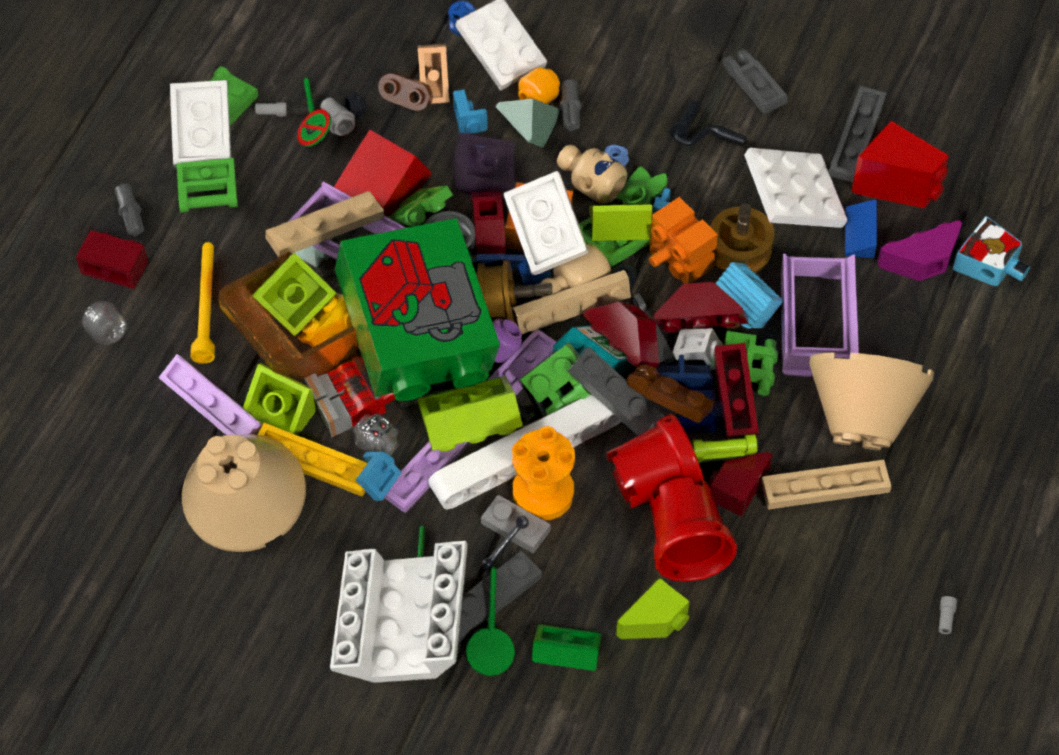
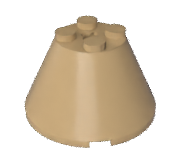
(867, 396)
(243, 492)

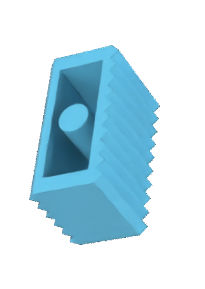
(751, 293)

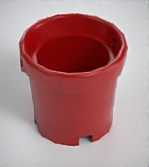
(654, 459)
(689, 532)

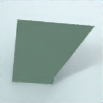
(531, 118)

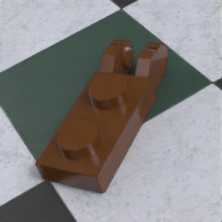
(670, 393)

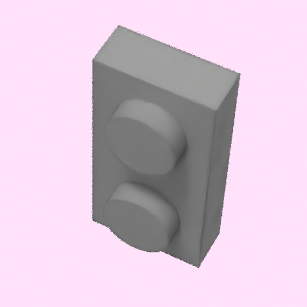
(502, 518)

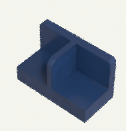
(690, 376)

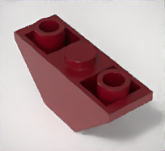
(488, 222)
(699, 308)
(628, 331)

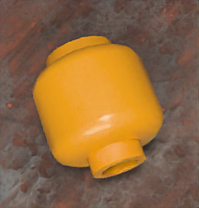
(539, 85)

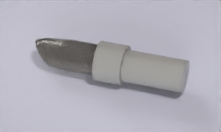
(281, 109)
(948, 605)

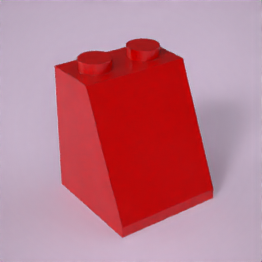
(900, 168)
(384, 171)

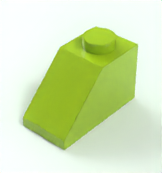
(654, 614)

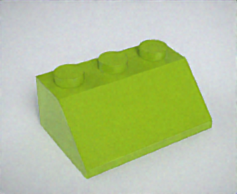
(470, 413)

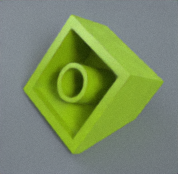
(294, 294)

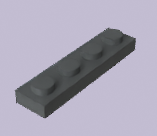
(857, 132)
(614, 392)
(511, 581)

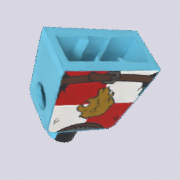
(991, 255)

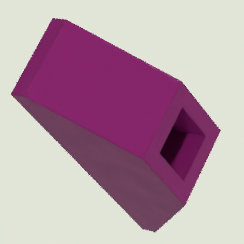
(922, 253)

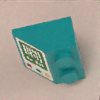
(584, 336)

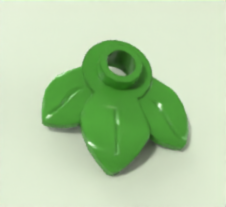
(642, 188)

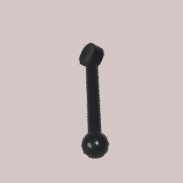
(521, 523)

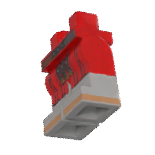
(345, 396)

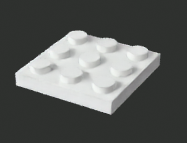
(795, 188)

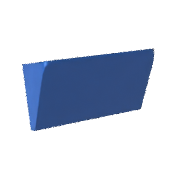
(861, 229)

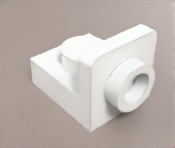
(697, 345)

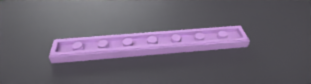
(415, 475)

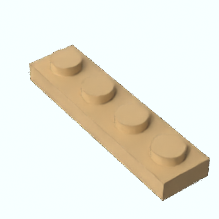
(324, 224)
(572, 302)
(826, 484)

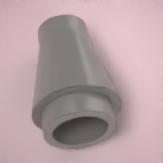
(341, 119)

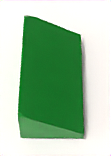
(566, 647)

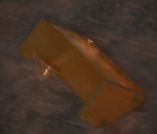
(268, 339)

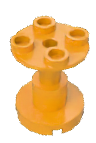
(543, 473)

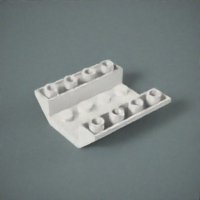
(399, 614)

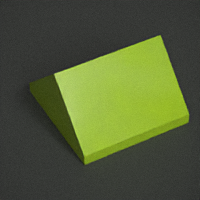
(620, 222)
(279, 400)

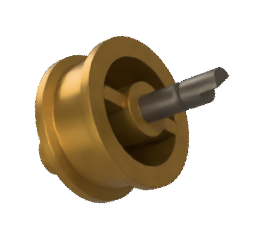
(743, 238)
(501, 292)

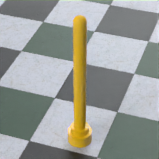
(202, 348)

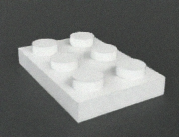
(500, 43)
(200, 121)
(546, 223)

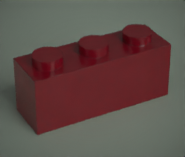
(735, 391)

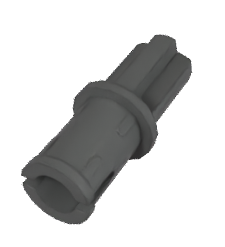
(570, 105)
(129, 209)

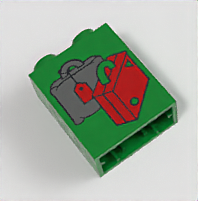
(417, 309)

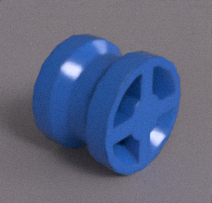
(457, 11)

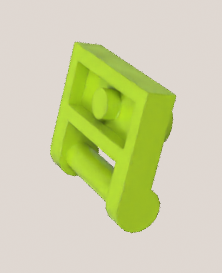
(725, 450)

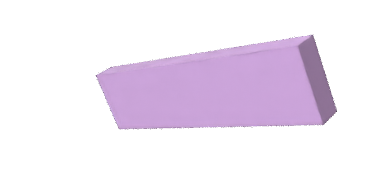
(208, 398)

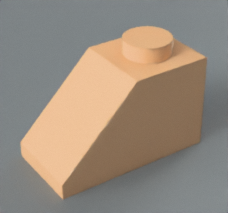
(434, 71)

